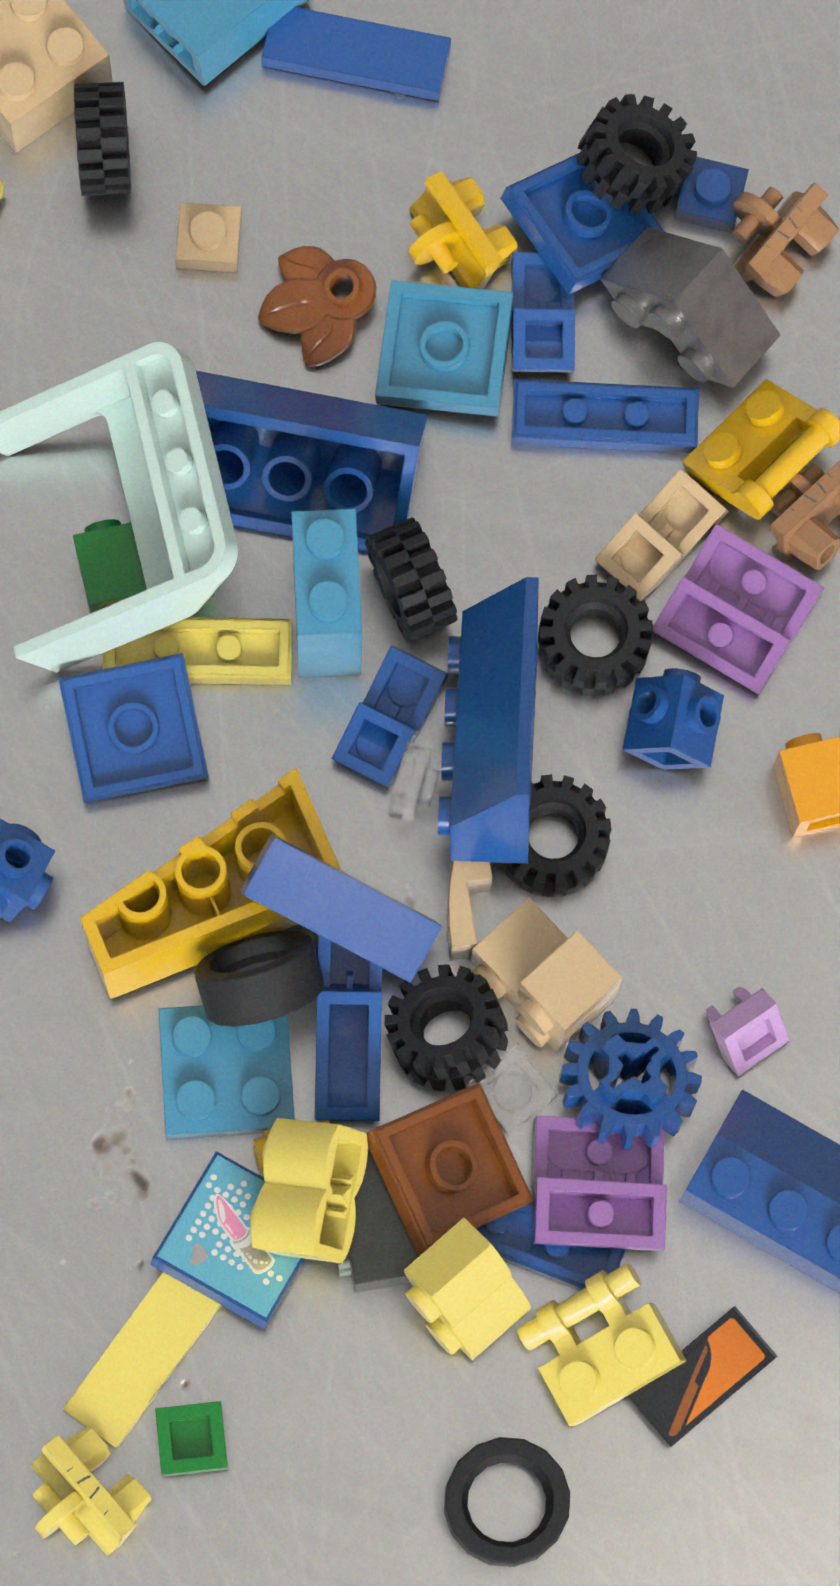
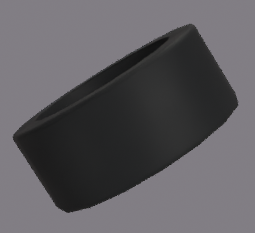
(259, 978)
(554, 1486)

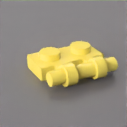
(611, 1362)

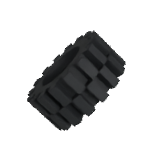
(102, 138)
(622, 175)
(411, 579)
(605, 600)
(592, 844)
(436, 997)

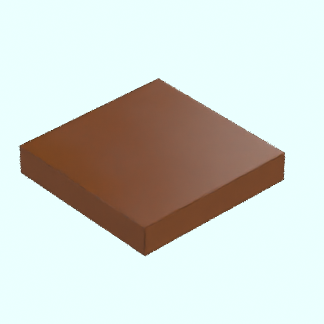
(448, 1166)

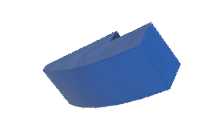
(348, 1036)

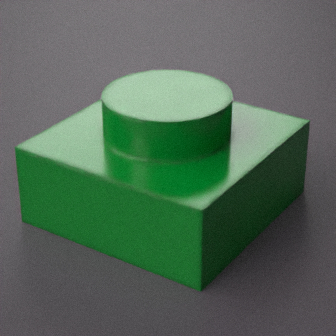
(191, 1438)

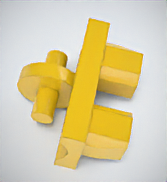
(452, 234)

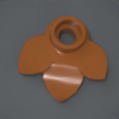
(309, 302)

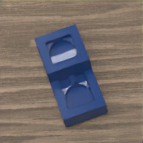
(540, 318)
(390, 716)

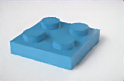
(444, 348)
(223, 1075)

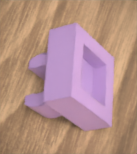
(748, 1030)

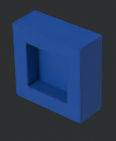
(709, 194)

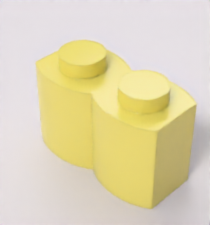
(309, 1190)
(465, 1291)

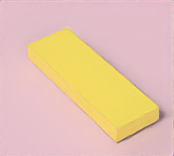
(218, 650)
(141, 1359)

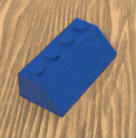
(310, 453)
(493, 728)
(773, 1187)

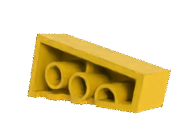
(195, 899)

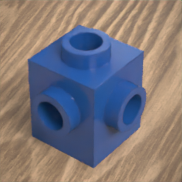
(673, 720)
(22, 869)

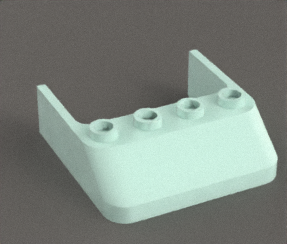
(168, 486)

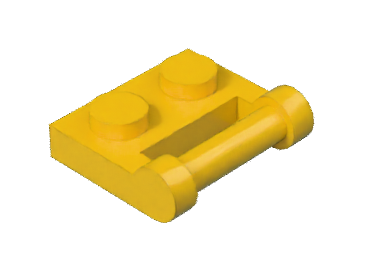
(753, 439)

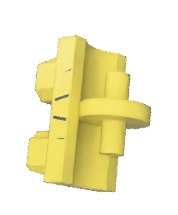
(78, 1500)

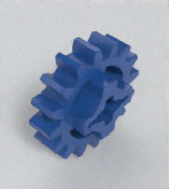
(631, 1106)

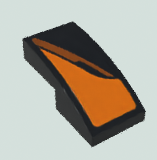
(715, 1369)

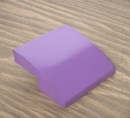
(737, 609)
(596, 1190)

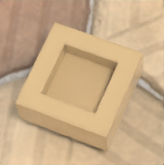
(208, 237)

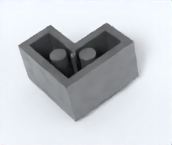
(695, 301)

